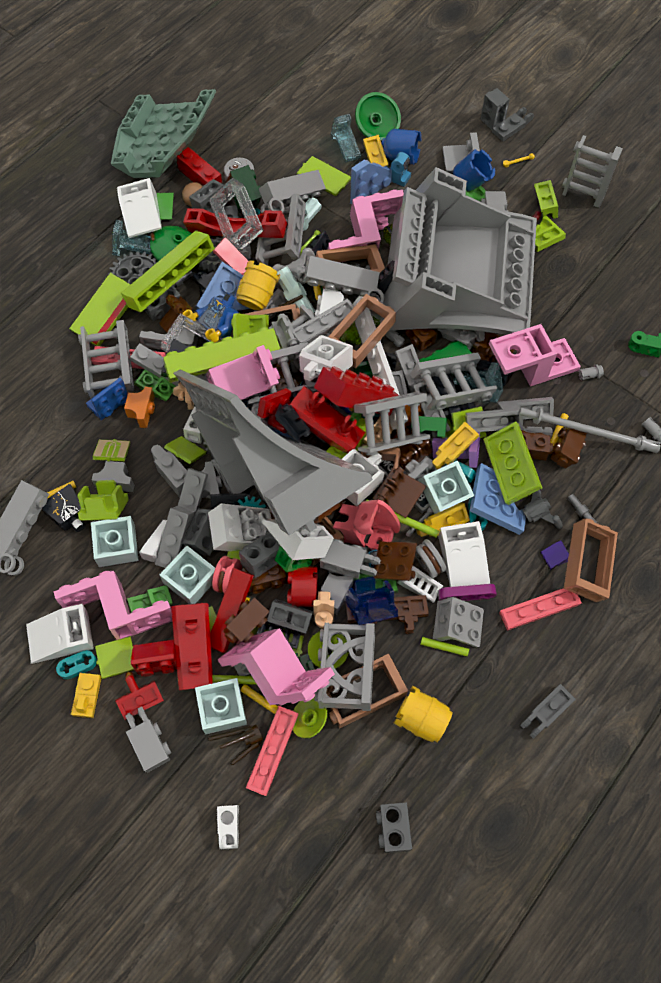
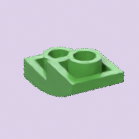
(161, 387)

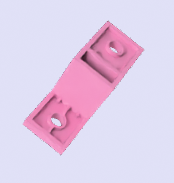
(363, 218)
(534, 355)
(246, 375)
(114, 603)
(277, 668)

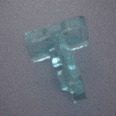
(343, 134)
(121, 240)
(489, 378)

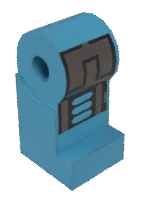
(399, 169)

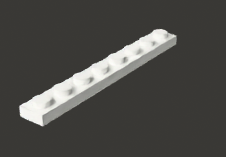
(377, 357)

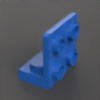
(108, 399)

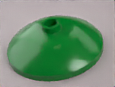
(382, 109)
(167, 239)

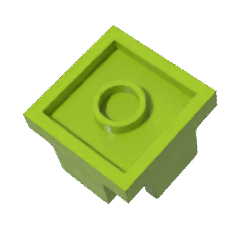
(104, 505)

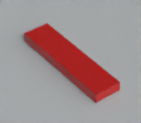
(233, 598)

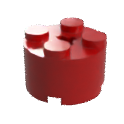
(303, 587)

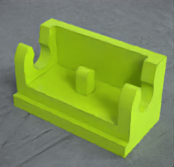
(546, 198)

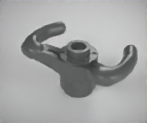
(539, 508)

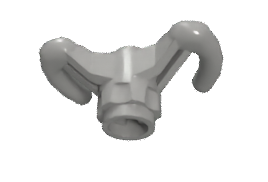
(296, 267)

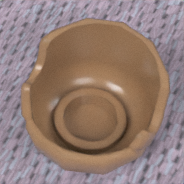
(188, 190)

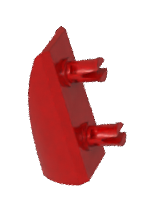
(327, 421)
(192, 645)

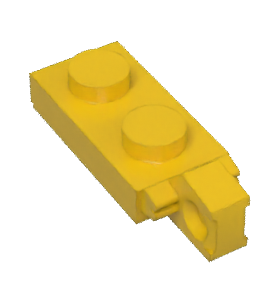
(455, 445)
(451, 516)

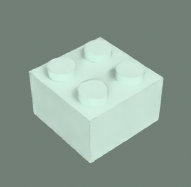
(446, 487)
(114, 541)
(188, 575)
(220, 706)

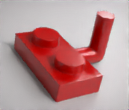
(269, 405)
(138, 697)

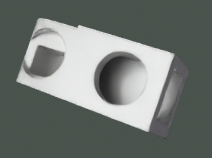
(191, 430)
(228, 826)

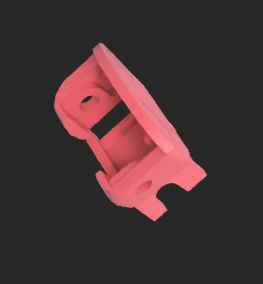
(363, 518)

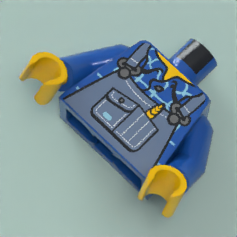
(215, 317)

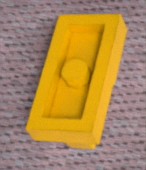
(375, 150)
(86, 695)

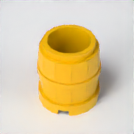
(257, 286)
(423, 715)

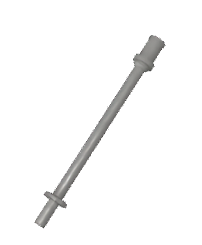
(640, 442)

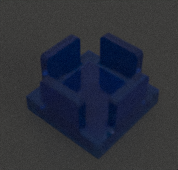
(371, 603)

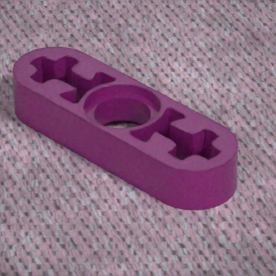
(469, 592)

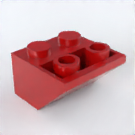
(154, 658)

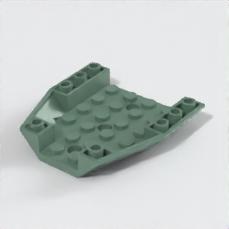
(157, 134)

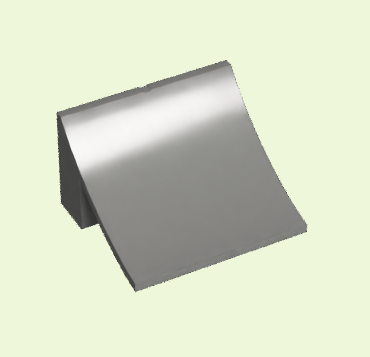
(459, 261)
(289, 475)

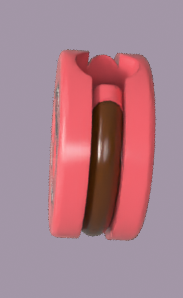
(223, 573)

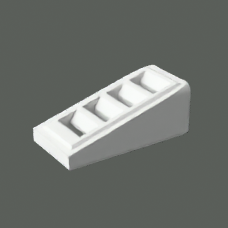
(151, 547)
(416, 588)

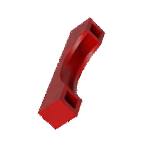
(203, 221)

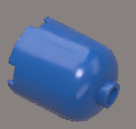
(402, 141)
(475, 169)

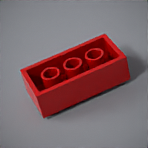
(348, 388)

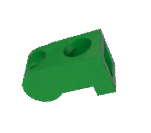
(645, 344)
(433, 424)
(287, 563)

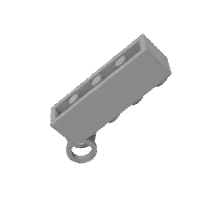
(279, 191)
(342, 277)
(17, 522)

